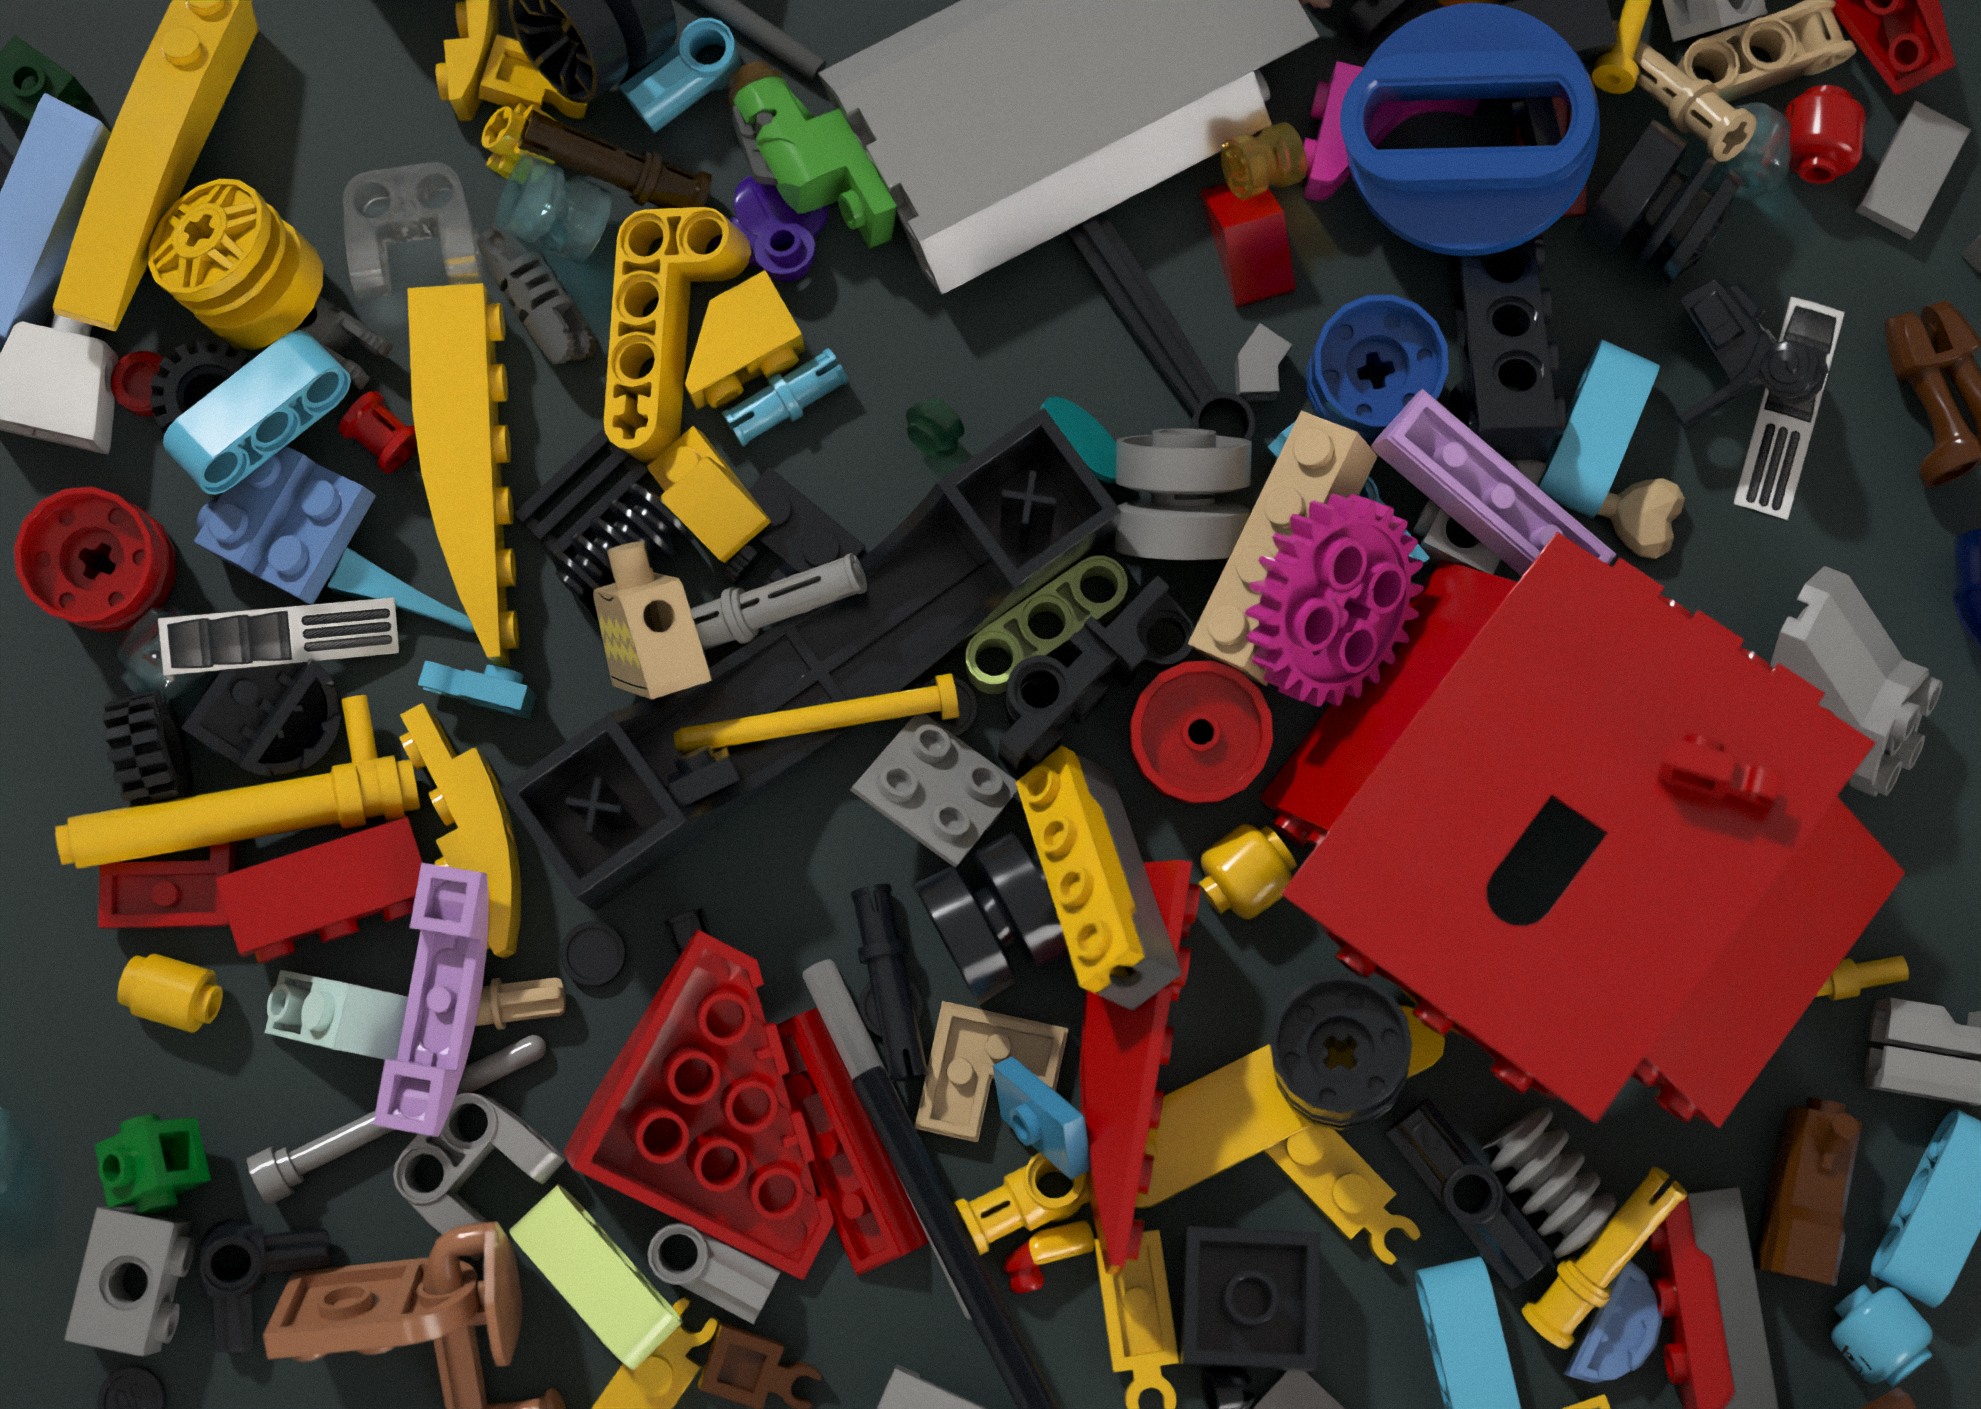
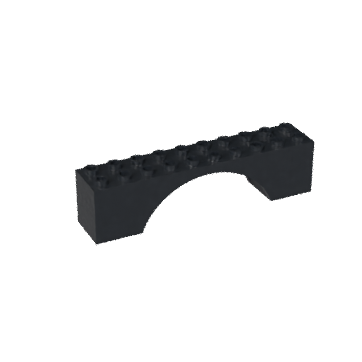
(939, 578)

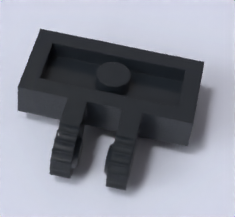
(798, 534)

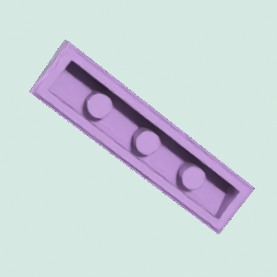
(1477, 485)

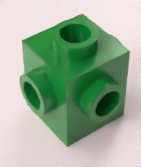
(151, 1163)

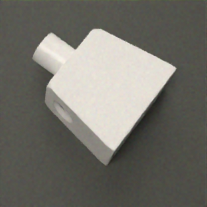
(58, 384)

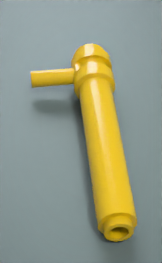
(343, 796)

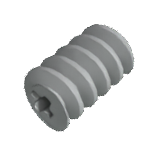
(1552, 1180)

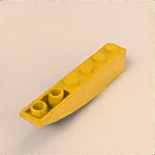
(463, 449)

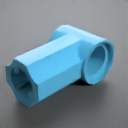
(676, 79)

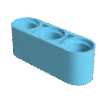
(256, 412)
(1598, 428)
(1936, 1215)
(1466, 1336)

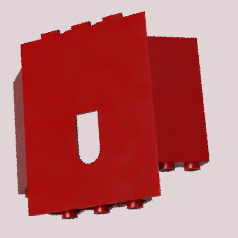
(1692, 918)

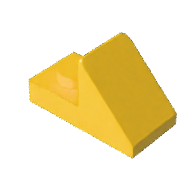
(707, 495)

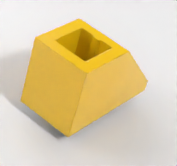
(740, 339)

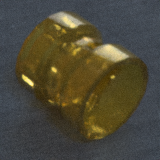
(1263, 160)

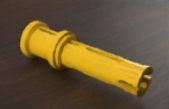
(1585, 1280)

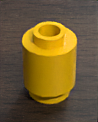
(170, 992)

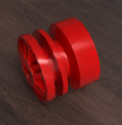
(60, 551)

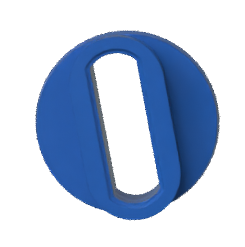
(1471, 196)

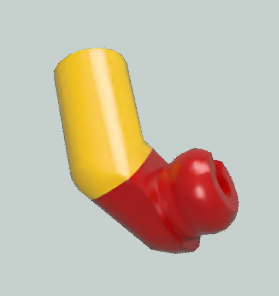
(1046, 1247)

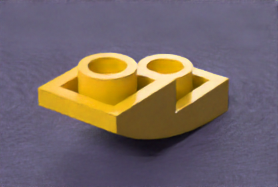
(467, 57)

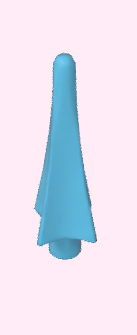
(363, 580)

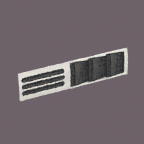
(1784, 427)
(278, 636)

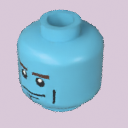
(1881, 1335)

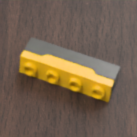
(1097, 879)

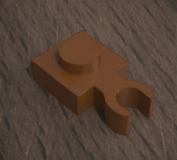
(747, 1367)

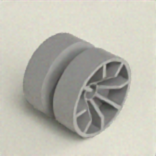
(1182, 474)

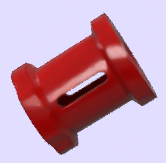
(379, 432)

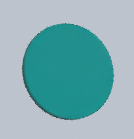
(1086, 436)

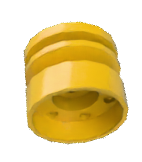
(235, 264)

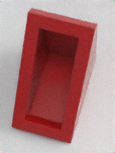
(1250, 244)

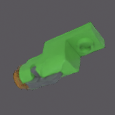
(807, 156)

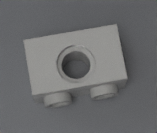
(102, 1308)

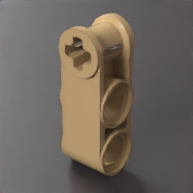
(1797, 39)

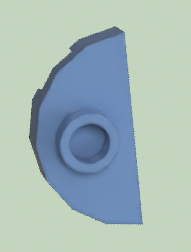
(1620, 1332)

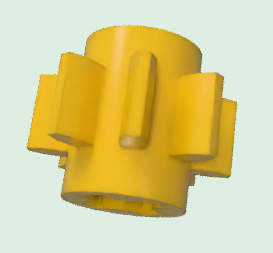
(502, 137)

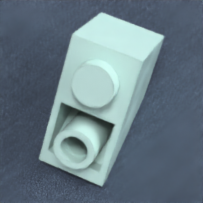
(336, 1015)

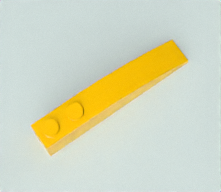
(152, 153)

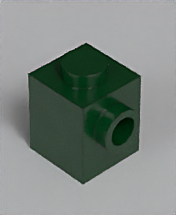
(30, 74)

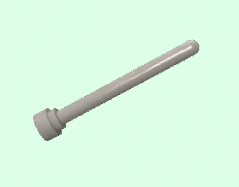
(279, 1171)

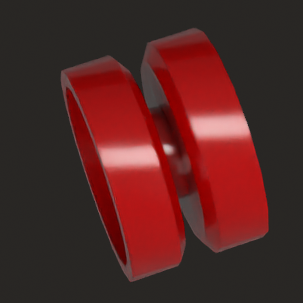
(1233, 711)

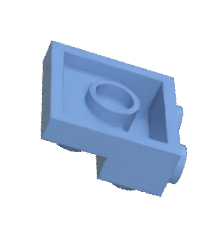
(285, 523)

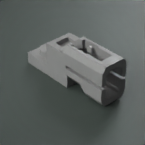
(1923, 1073)

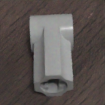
(719, 1274)

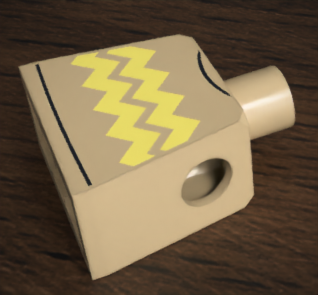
(648, 627)

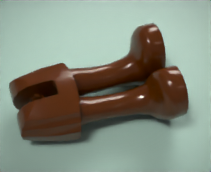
(1921, 355)

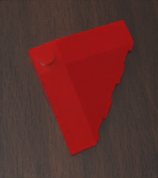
(703, 1117)

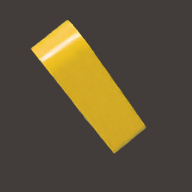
(647, 412)

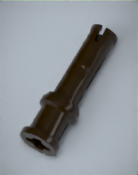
(643, 176)

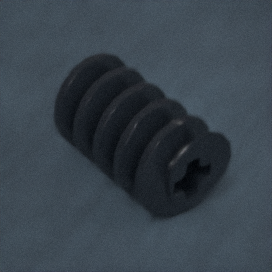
(591, 568)

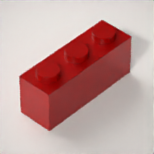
(322, 890)

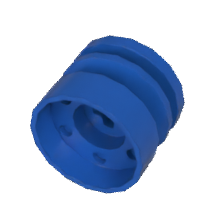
(1391, 337)

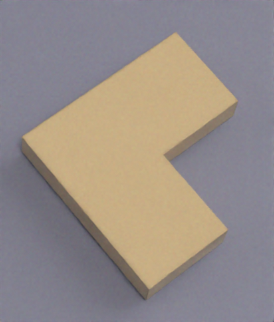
(963, 1060)

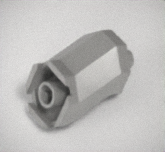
(1863, 675)

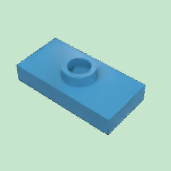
(1042, 1117)

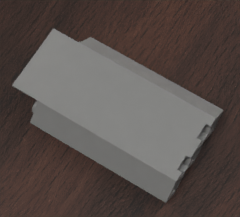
(1048, 111)

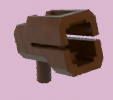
(1809, 1193)

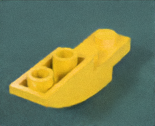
(485, 835)

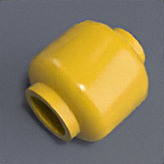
(1246, 871)

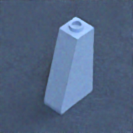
(43, 208)

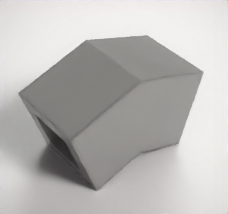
(1259, 364)

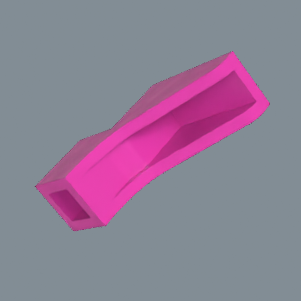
(1327, 156)

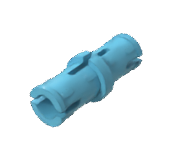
(785, 397)

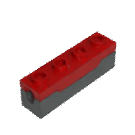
(1712, 1304)

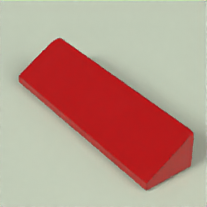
(850, 1161)

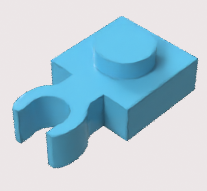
(495, 689)

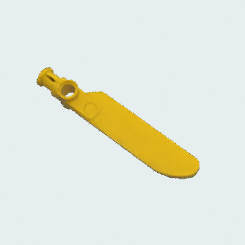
(1198, 1136)

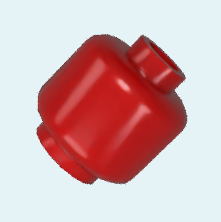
(1825, 133)

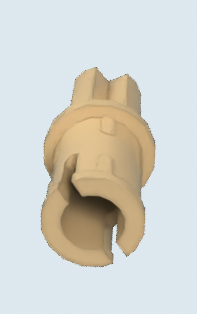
(520, 1001)

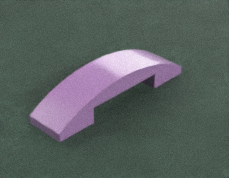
(441, 1002)

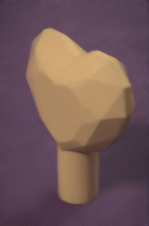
(1644, 515)

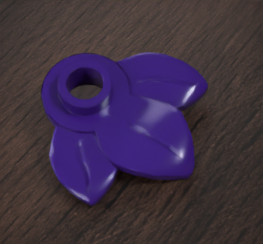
(773, 224)

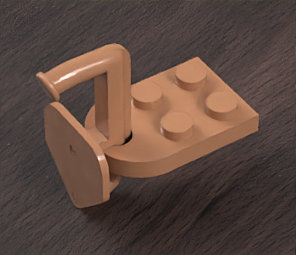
(412, 1303)

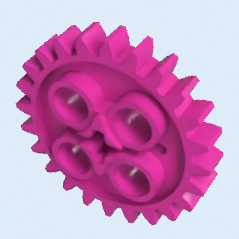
(1334, 599)

